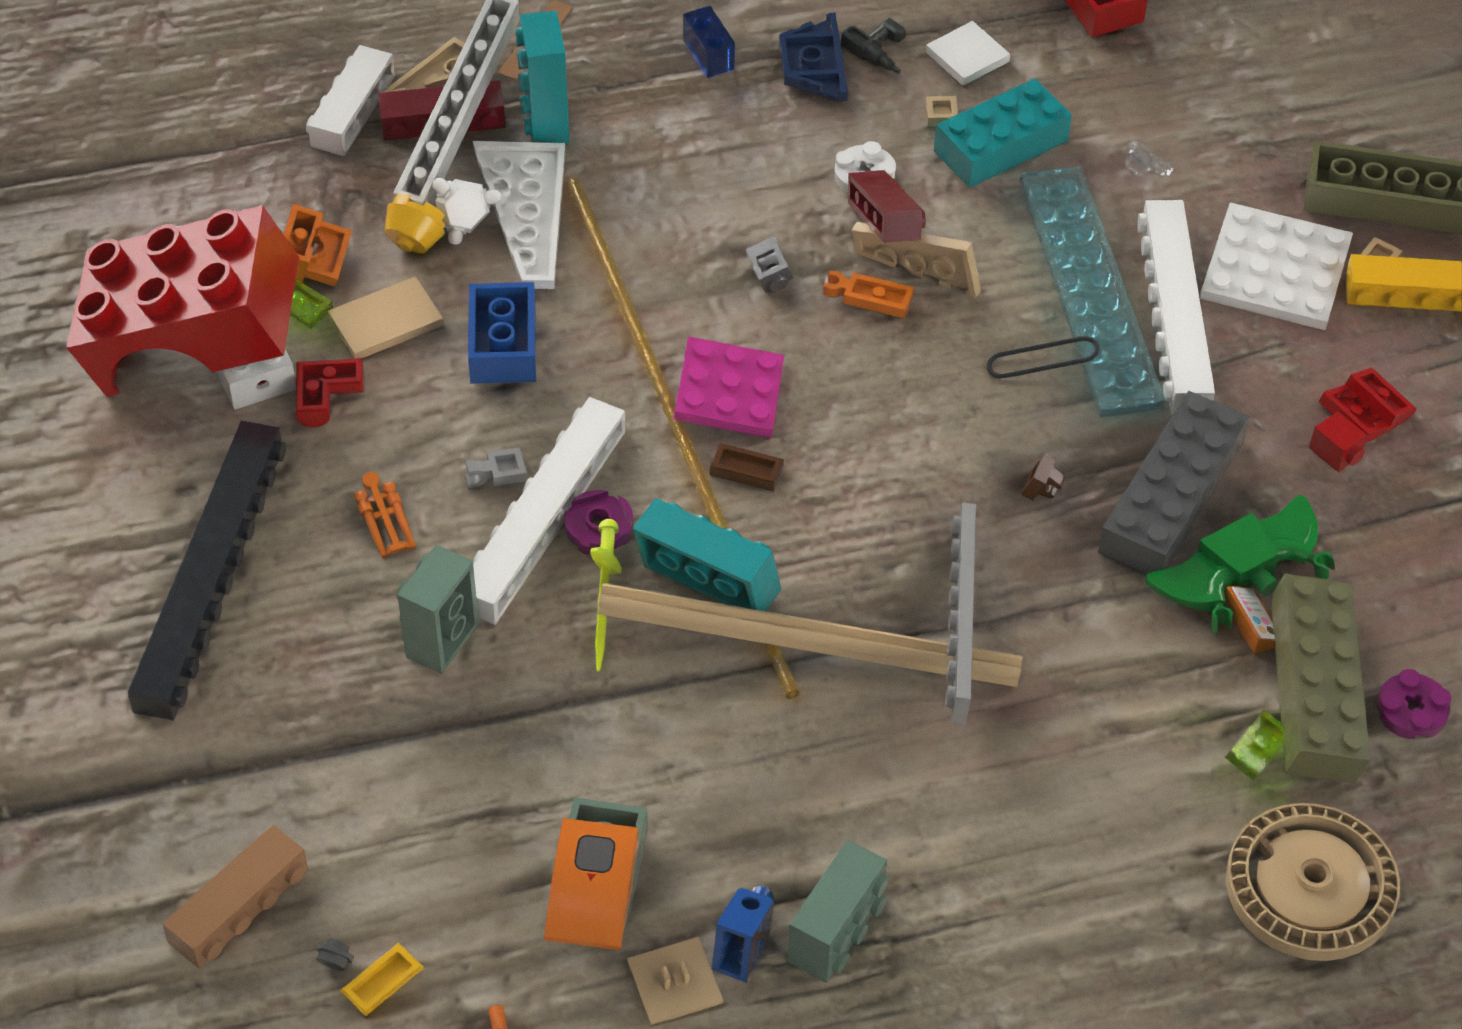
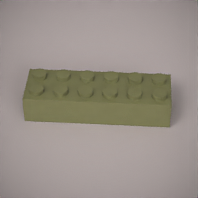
(1384, 187)
(1319, 679)

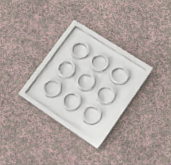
(1276, 266)

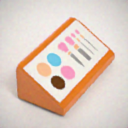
(1251, 617)

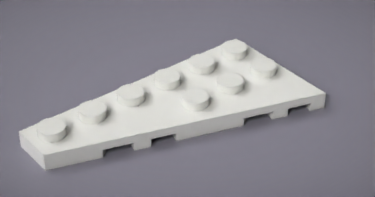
(530, 202)

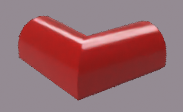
(321, 378)

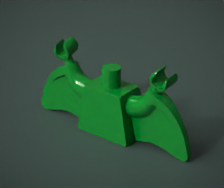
(1243, 557)

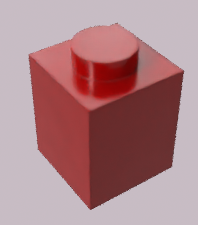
(1338, 442)

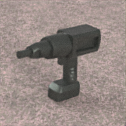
(869, 46)

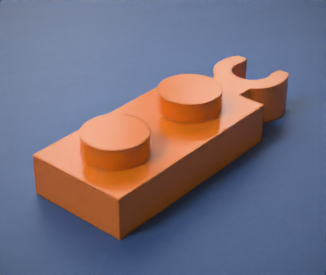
(870, 293)

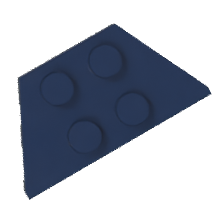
(814, 59)

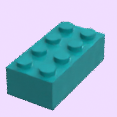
(543, 77)
(1002, 132)
(706, 557)

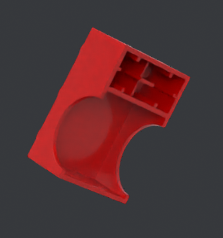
(193, 288)

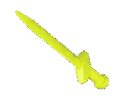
(608, 563)

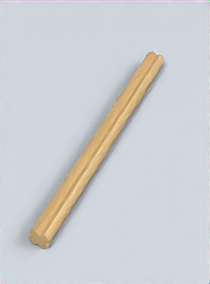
(801, 633)

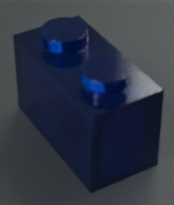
(709, 41)

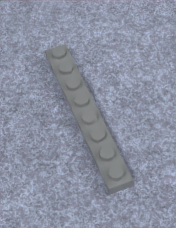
(961, 619)

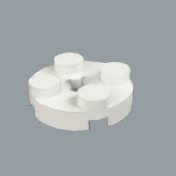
(859, 157)

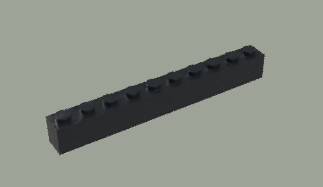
(206, 572)

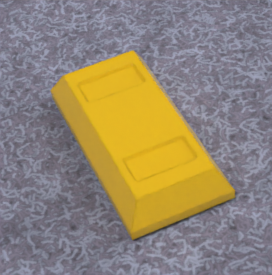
(381, 979)

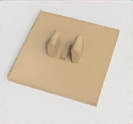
(674, 981)

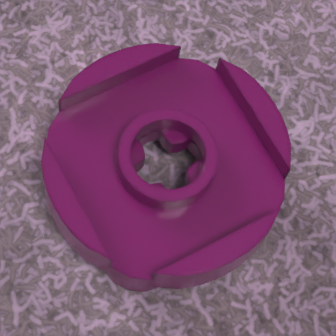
(595, 504)
(1420, 689)

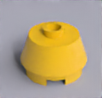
(413, 225)

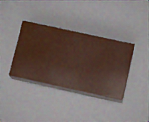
(746, 467)

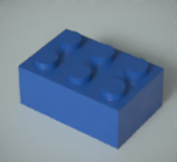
(502, 333)

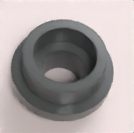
(334, 954)

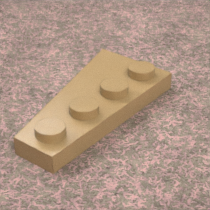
(936, 256)

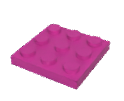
(729, 387)

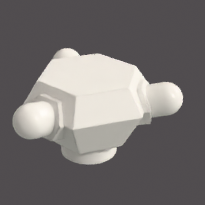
(463, 205)

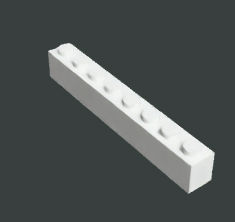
(459, 100)
(1176, 301)
(540, 510)

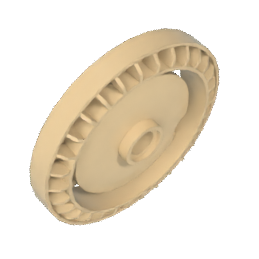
(1319, 846)

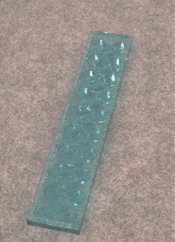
(1092, 292)

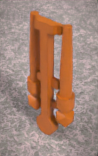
(371, 482)

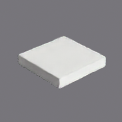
(967, 53)

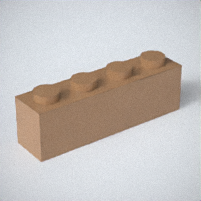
(235, 896)

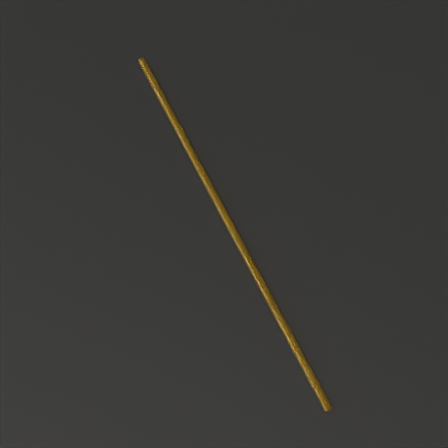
(703, 486)

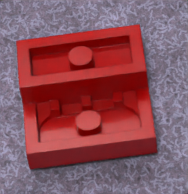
(1369, 403)

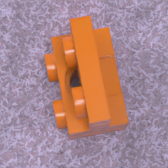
(303, 231)

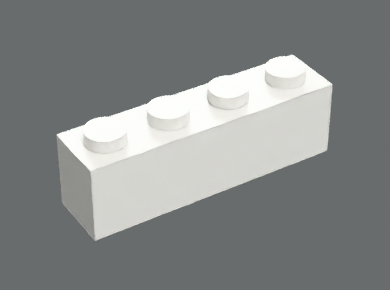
(350, 100)

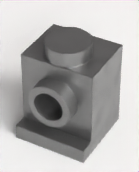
(770, 265)

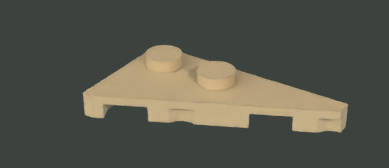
(431, 71)

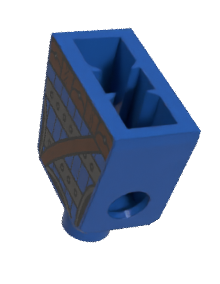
(745, 916)

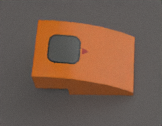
(591, 884)

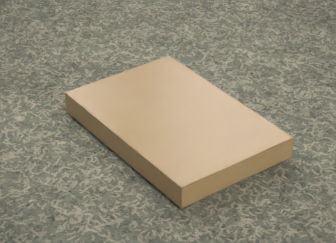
(385, 318)

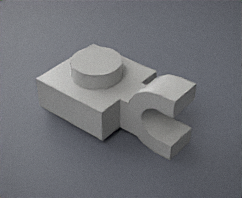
(501, 466)

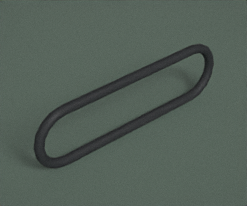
(1042, 346)

